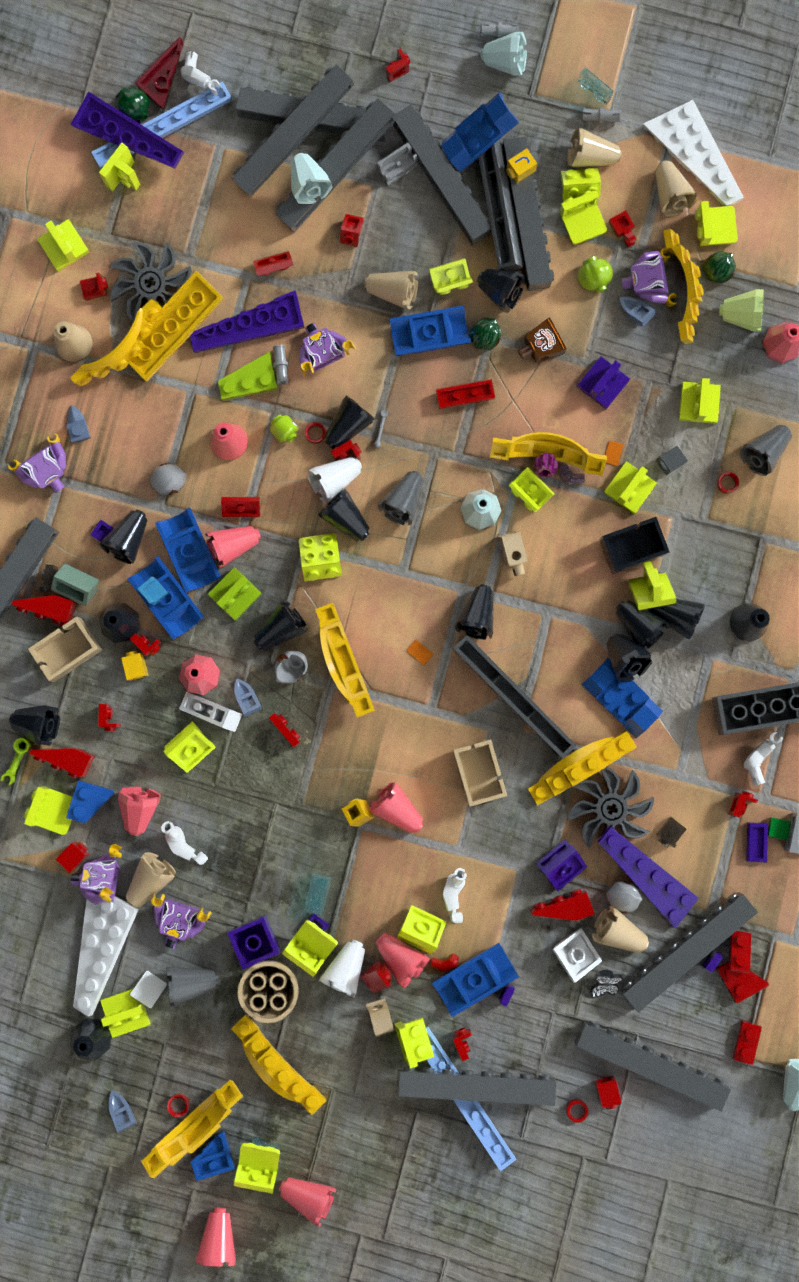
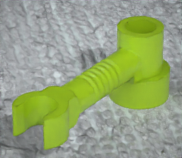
(20, 751)

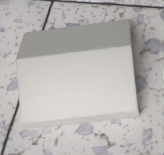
(576, 954)

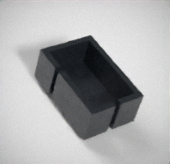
(633, 547)

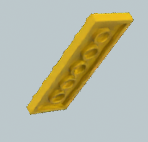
(176, 323)

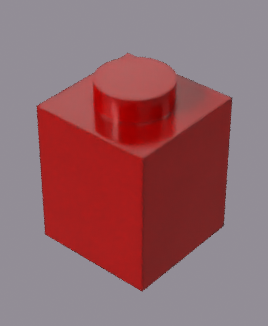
(73, 856)
(608, 1092)

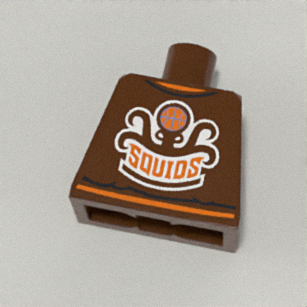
(543, 342)

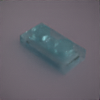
(595, 85)
(317, 894)

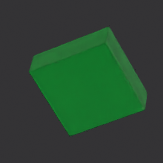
(778, 828)

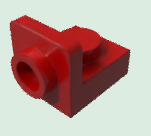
(398, 68)
(351, 230)
(94, 287)
(343, 451)
(142, 643)
(105, 716)
(738, 805)
(462, 1046)

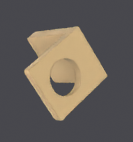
(380, 1017)

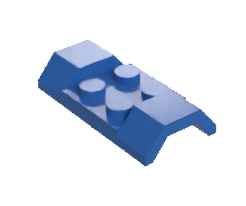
(479, 132)
(429, 331)
(188, 551)
(176, 609)
(622, 699)
(475, 979)

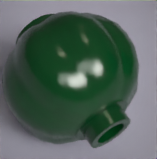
(133, 103)

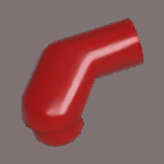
(446, 965)

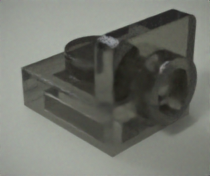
(47, 575)
(670, 833)

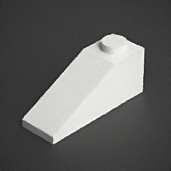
(210, 711)

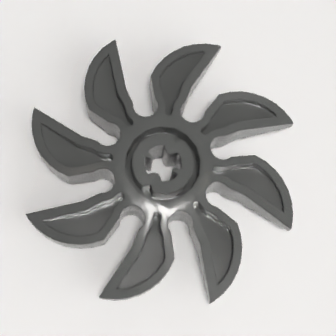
(145, 275)
(611, 797)

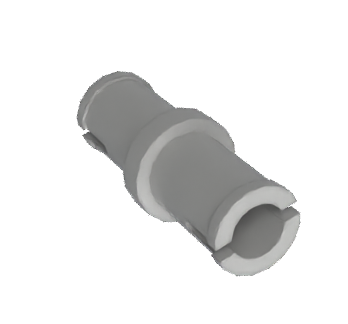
(497, 29)
(601, 115)
(280, 364)

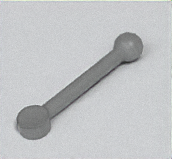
(384, 414)

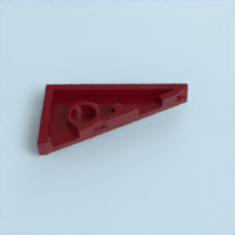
(159, 77)

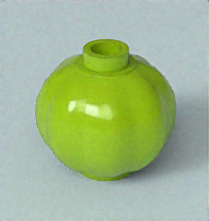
(595, 274)

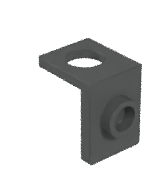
(671, 460)

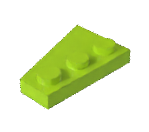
(250, 379)

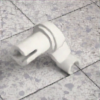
(197, 77)
(757, 756)
(178, 845)
(452, 888)

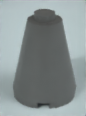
(766, 450)
(403, 499)
(189, 983)

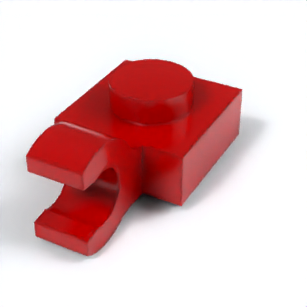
(623, 225)

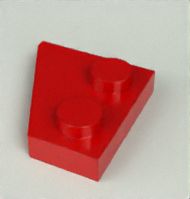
(741, 984)

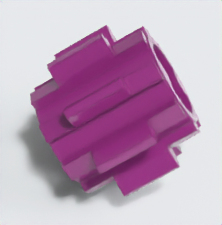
(545, 465)

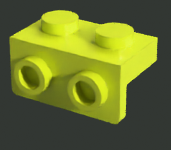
(579, 181)
(450, 276)
(531, 490)

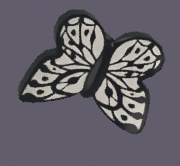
(606, 983)

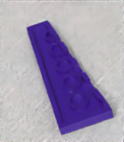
(115, 127)
(265, 320)
(662, 889)

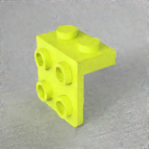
(582, 217)
(716, 225)
(320, 557)
(49, 810)
(310, 947)
(257, 1167)

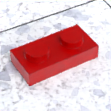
(273, 263)
(240, 506)
(291, 735)
(740, 952)
(747, 1042)

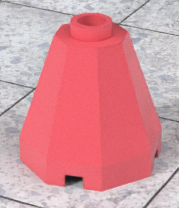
(782, 342)
(207, 675)
(137, 808)

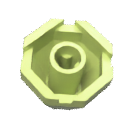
(744, 310)

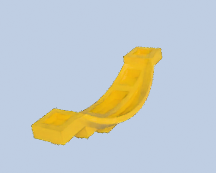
(694, 289)
(129, 347)
(561, 447)
(341, 661)
(580, 766)
(274, 1068)
(193, 1129)

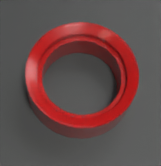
(315, 424)
(732, 475)
(568, 1108)
(174, 1113)

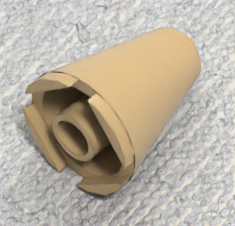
(591, 150)
(673, 189)
(393, 287)
(72, 341)
(149, 879)
(619, 932)

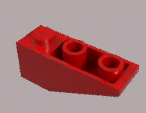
(52, 606)
(70, 759)
(571, 907)
(377, 976)

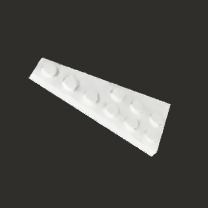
(692, 145)
(101, 942)

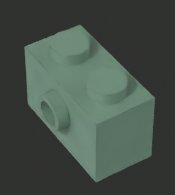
(75, 584)

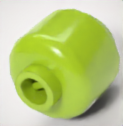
(283, 428)

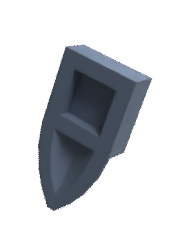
(637, 310)
(77, 425)
(246, 698)
(120, 1112)

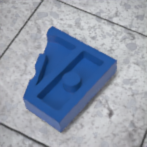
(87, 801)
(213, 1159)

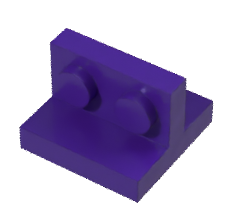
(603, 382)
(561, 865)

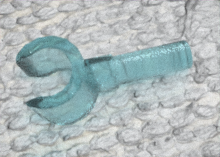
(257, 1141)

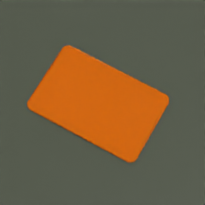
(613, 452)
(419, 652)

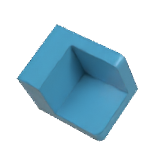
(152, 590)

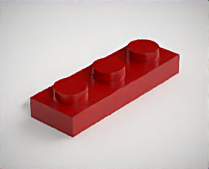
(465, 394)

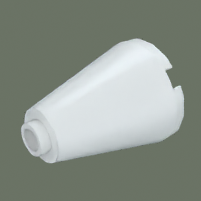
(333, 477)
(345, 969)

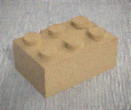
(65, 650)
(479, 773)

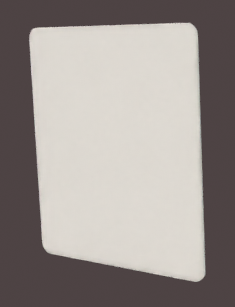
(148, 989)

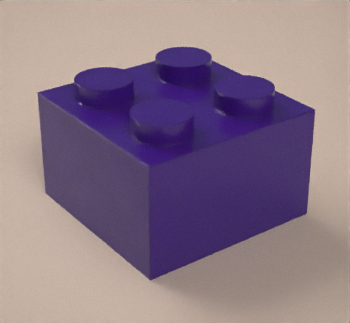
(254, 941)

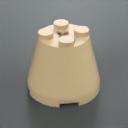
(259, 1000)

